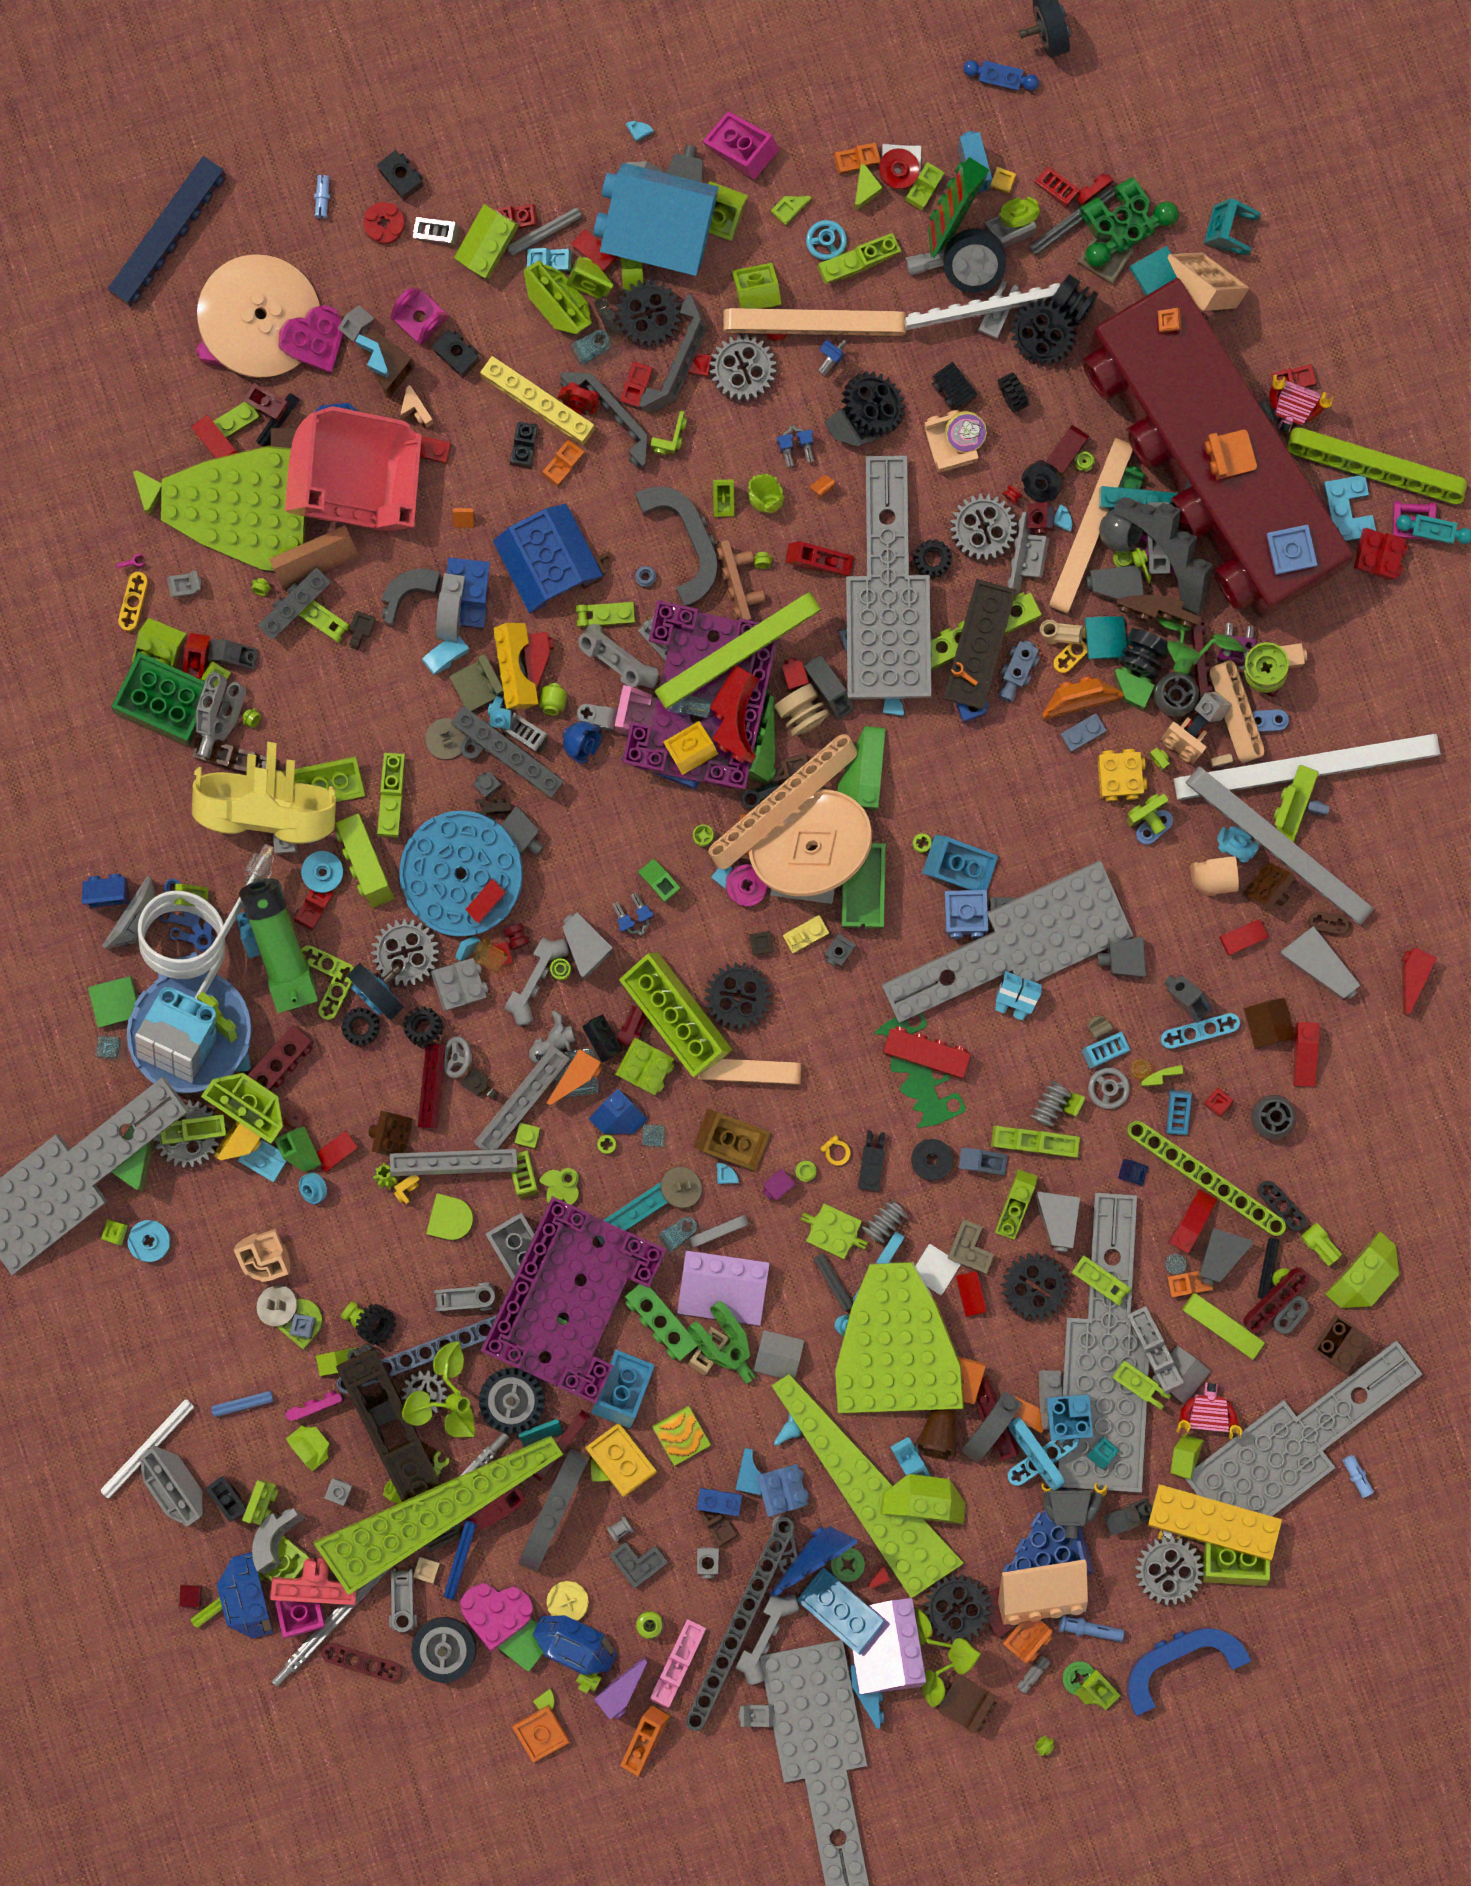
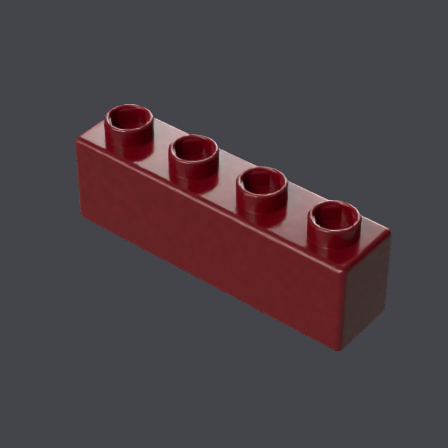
(1180, 393)

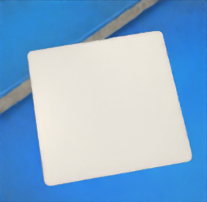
(936, 1269)

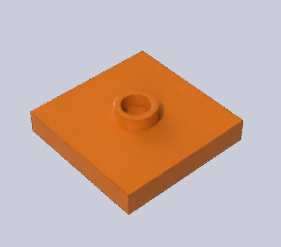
(971, 1378)
(540, 1733)

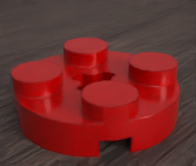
(377, 232)
(579, 398)

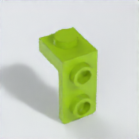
(663, 446)

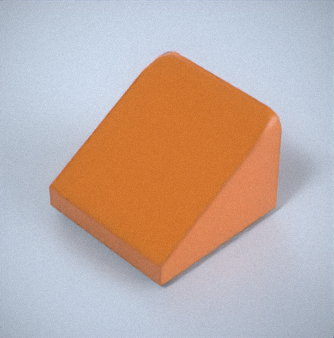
(822, 486)
(463, 517)

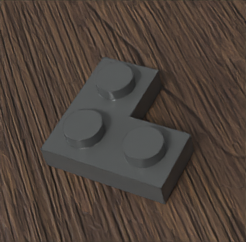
(635, 1568)

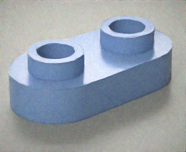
(1268, 720)
(1145, 826)

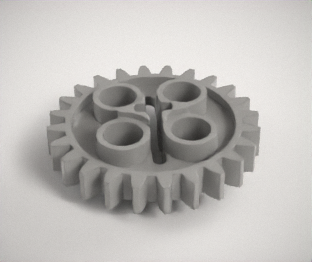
(726, 374)
(965, 533)
(400, 934)
(180, 1151)
(1181, 1585)

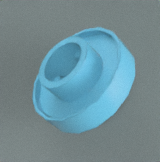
(313, 1188)

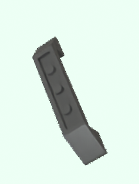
(654, 400)
(608, 402)

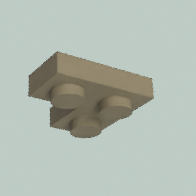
(964, 1248)

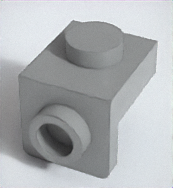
(184, 584)
(756, 1715)

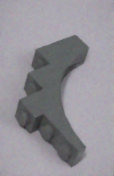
(1179, 547)

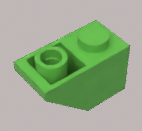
(1135, 689)
(659, 880)
(298, 1149)

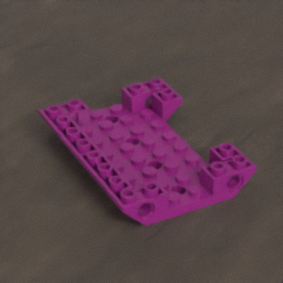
(685, 636)
(548, 1287)

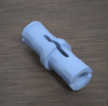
(322, 196)
(1358, 1476)

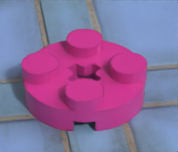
(741, 896)

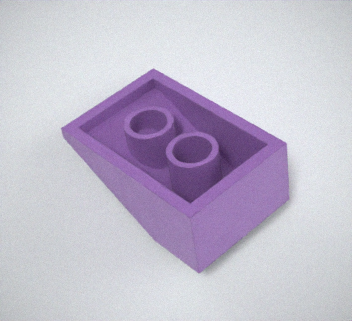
(618, 1693)

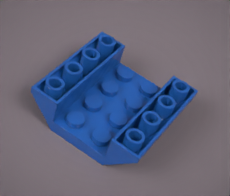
(546, 556)

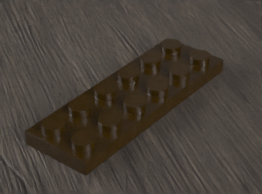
(980, 643)

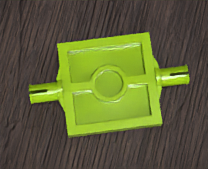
(833, 1230)

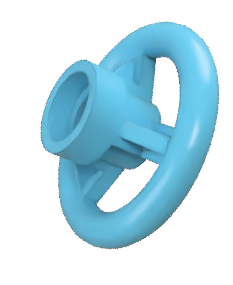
(826, 233)

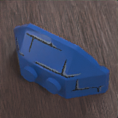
(244, 1598)
(574, 1645)

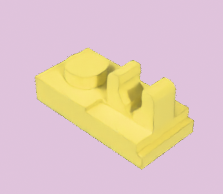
(806, 934)

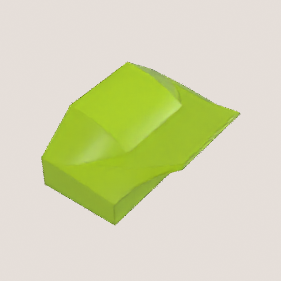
(309, 1446)
(1097, 1691)

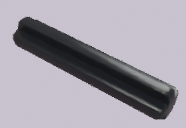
(265, 437)
(1268, 1267)

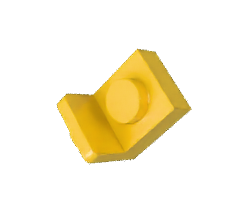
(408, 1184)

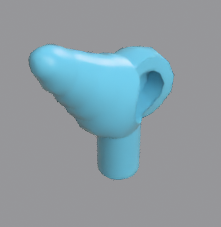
(789, 1431)

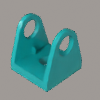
(1221, 222)

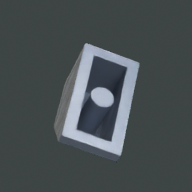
(983, 1161)

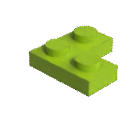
(224, 1026)

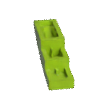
(1035, 1141)
(1223, 1326)

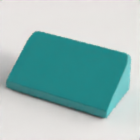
(540, 1432)

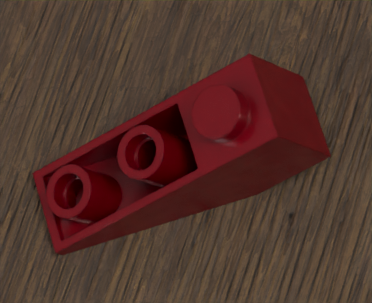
(496, 1510)

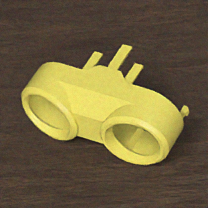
(264, 802)

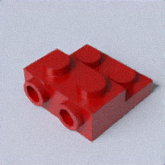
(1380, 554)

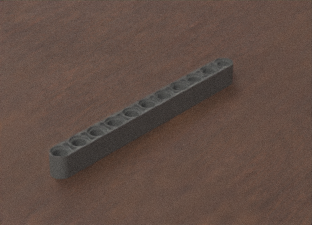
(737, 1633)

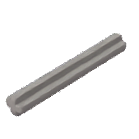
(544, 231)

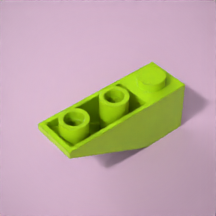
(1016, 1204)

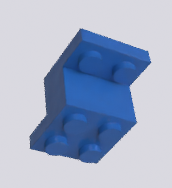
(474, 592)

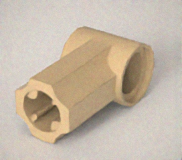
(1063, 633)

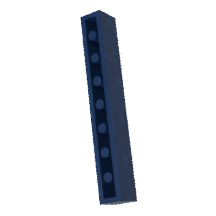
(167, 231)

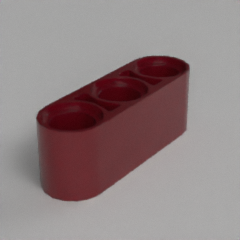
(1067, 449)

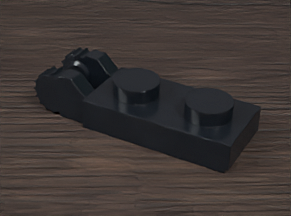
(871, 1163)

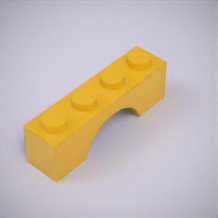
(517, 689)

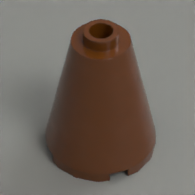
(939, 1435)

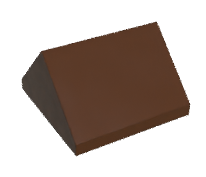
(1269, 1022)

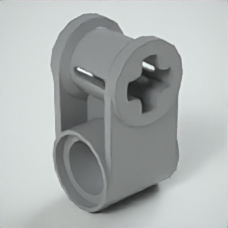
(602, 716)

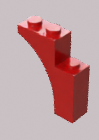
(731, 708)

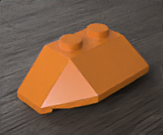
(1080, 696)

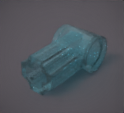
(693, 706)

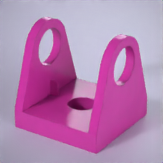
(414, 301)

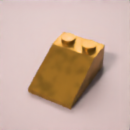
(731, 1139)

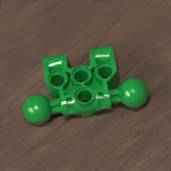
(1128, 194)

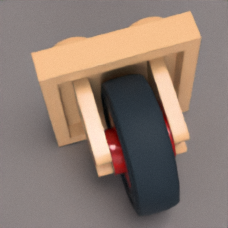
(1186, 742)

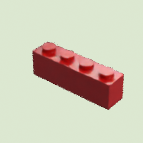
(926, 1053)

